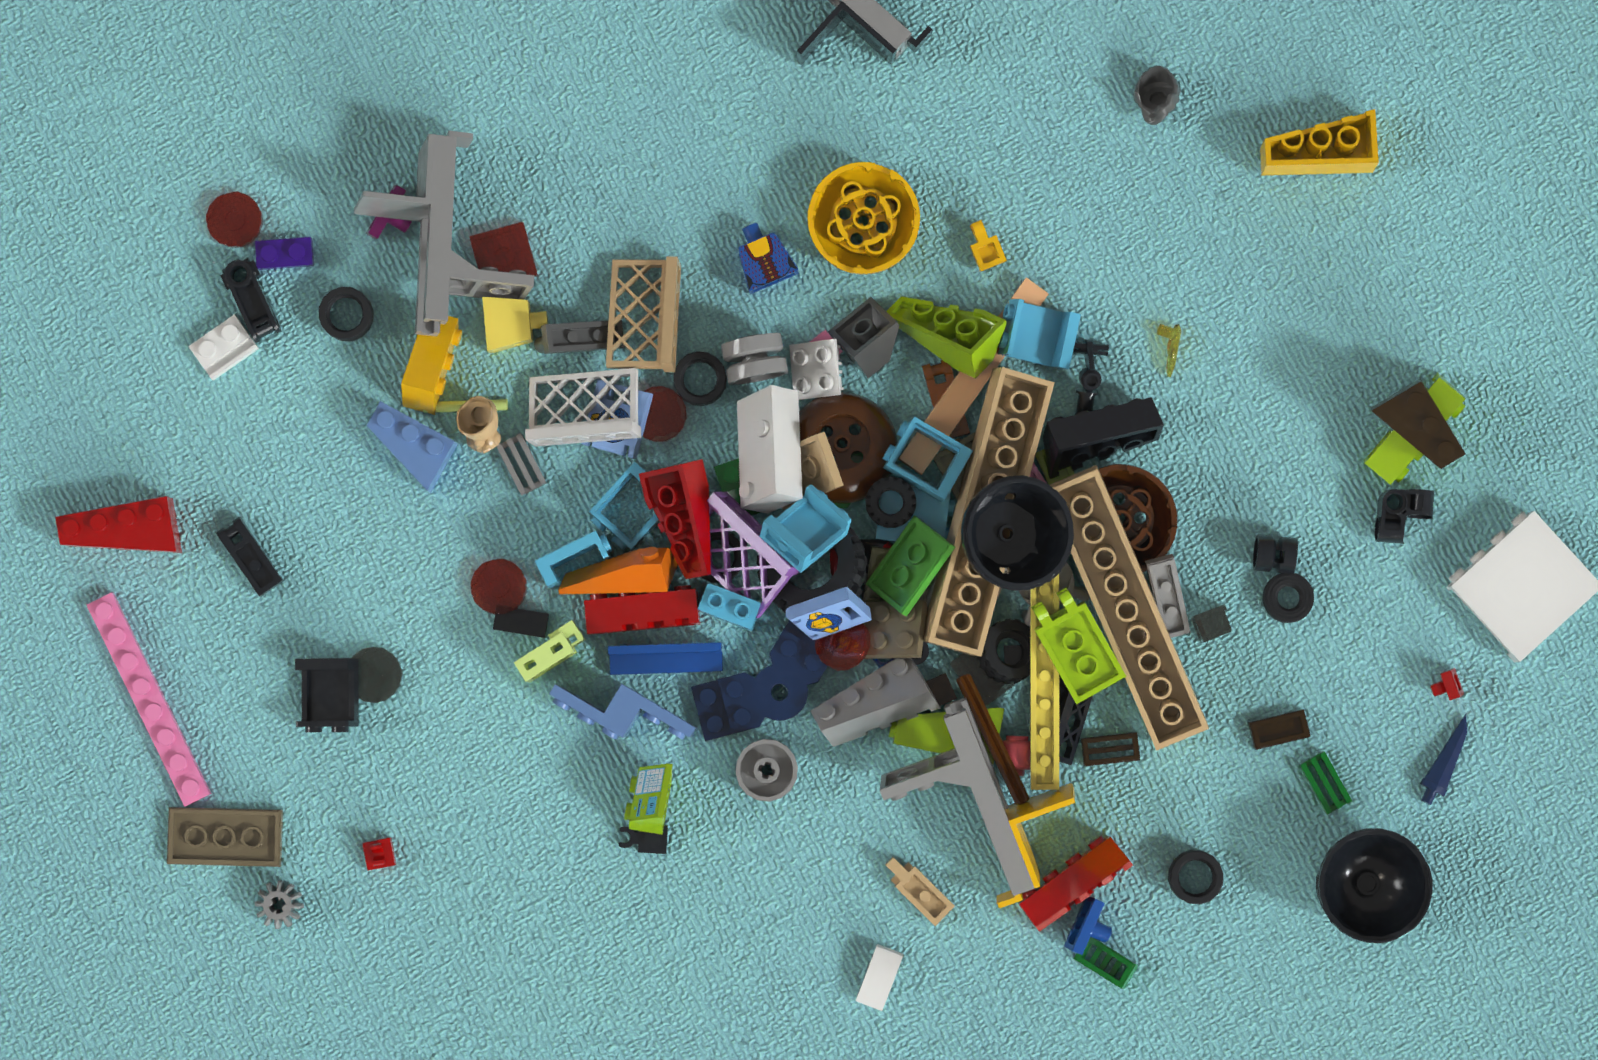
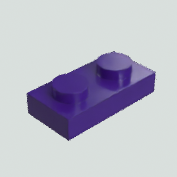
(284, 253)

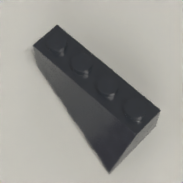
(1100, 433)

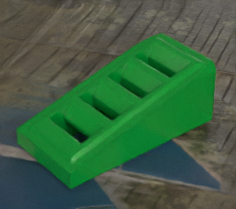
(1126, 975)

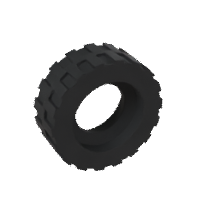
(990, 660)

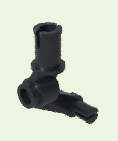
(1088, 376)

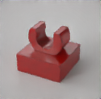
(1450, 684)
(379, 854)

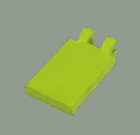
(1077, 648)

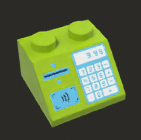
(650, 798)

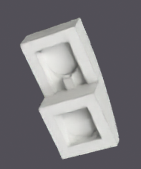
(879, 977)

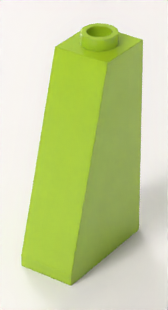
(931, 733)

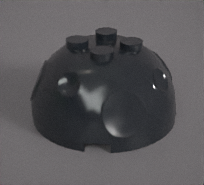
(1374, 885)

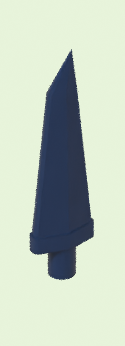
(1441, 771)

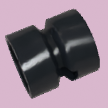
(1265, 552)

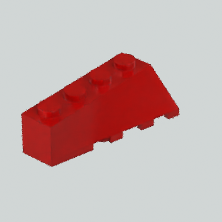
(1074, 882)

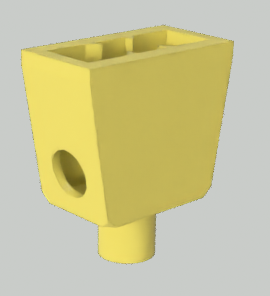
(510, 323)

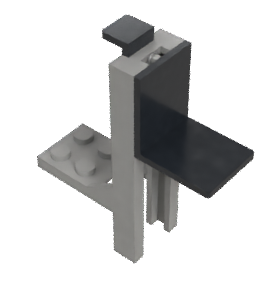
(869, 22)

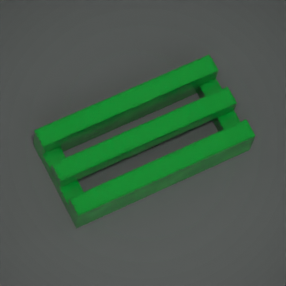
(1314, 761)

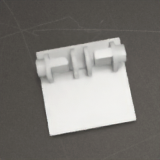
(816, 369)

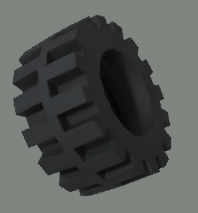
(887, 484)

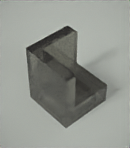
(1211, 623)

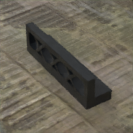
(1071, 735)

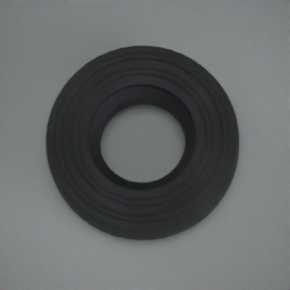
(1271, 603)

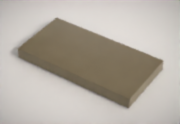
(225, 837)

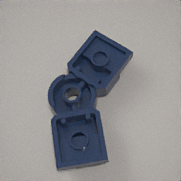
(744, 701)

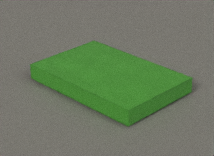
(910, 565)

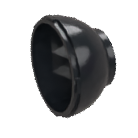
(1038, 536)

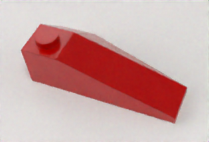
(681, 505)

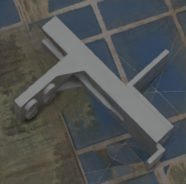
(439, 268)

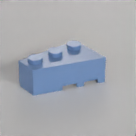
(413, 444)

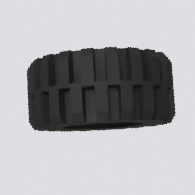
(849, 573)

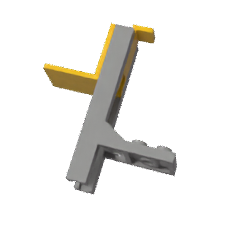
(972, 767)

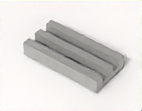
(510, 443)

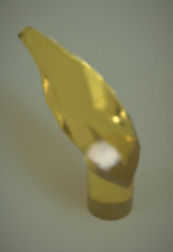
(1174, 336)

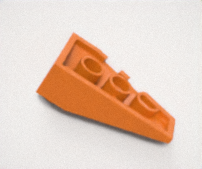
(633, 572)

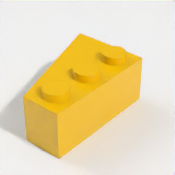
(428, 367)

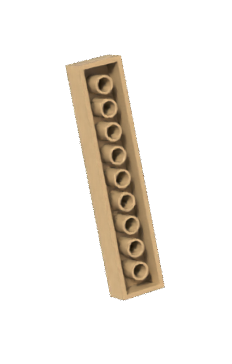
(1001, 448)
(1129, 612)

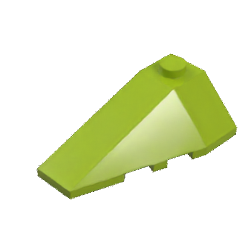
(956, 336)

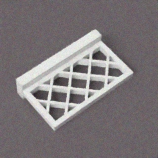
(589, 430)

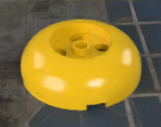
(848, 189)

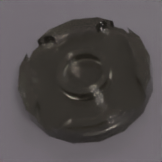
(378, 674)

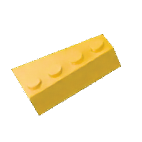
(1324, 149)

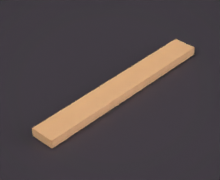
(960, 396)

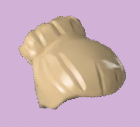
(479, 423)

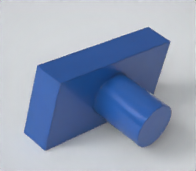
(1087, 926)

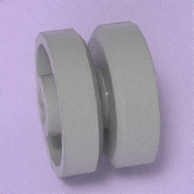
(754, 354)
(752, 778)

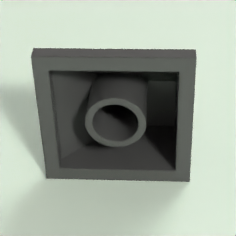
(867, 336)

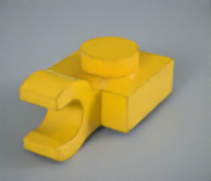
(986, 250)

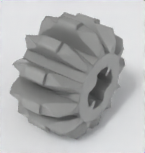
(270, 900)

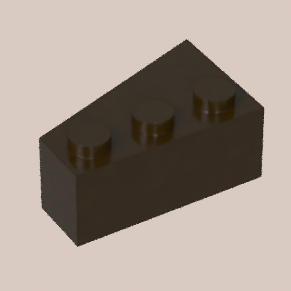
(1421, 423)

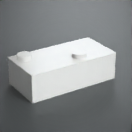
(769, 449)

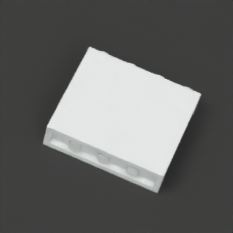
(1524, 585)

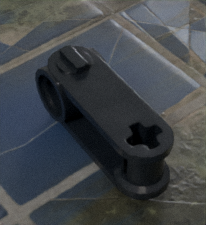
(251, 299)

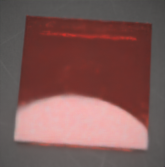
(504, 249)

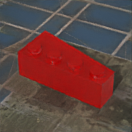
(129, 526)
(642, 611)

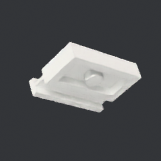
(223, 347)

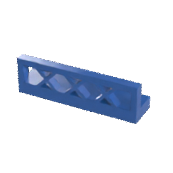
(665, 658)

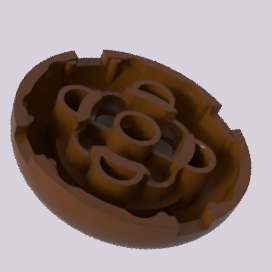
(872, 442)
(1147, 495)

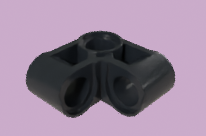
(1412, 504)

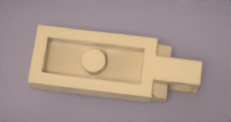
(920, 891)

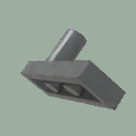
(575, 337)

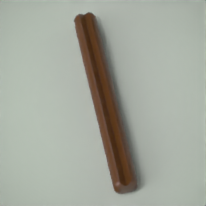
(993, 739)

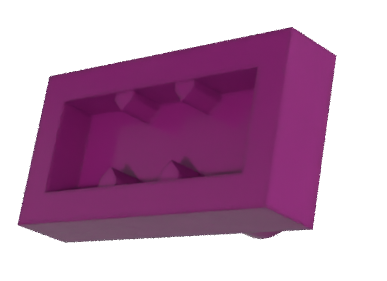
(380, 222)

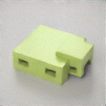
(546, 656)

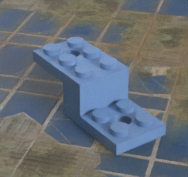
(621, 712)

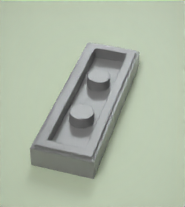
(1168, 594)

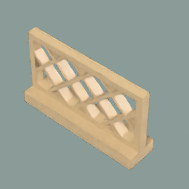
(667, 308)

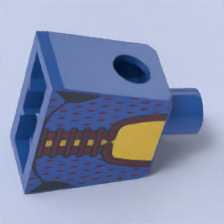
(764, 260)

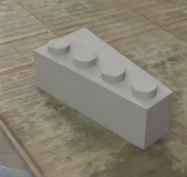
(875, 702)

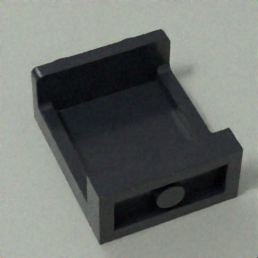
(329, 693)

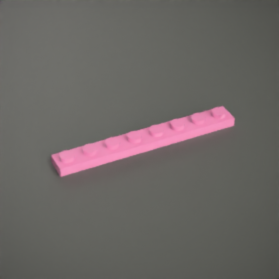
(149, 699)

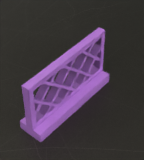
(749, 532)

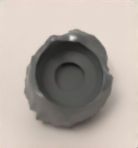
(1156, 94)

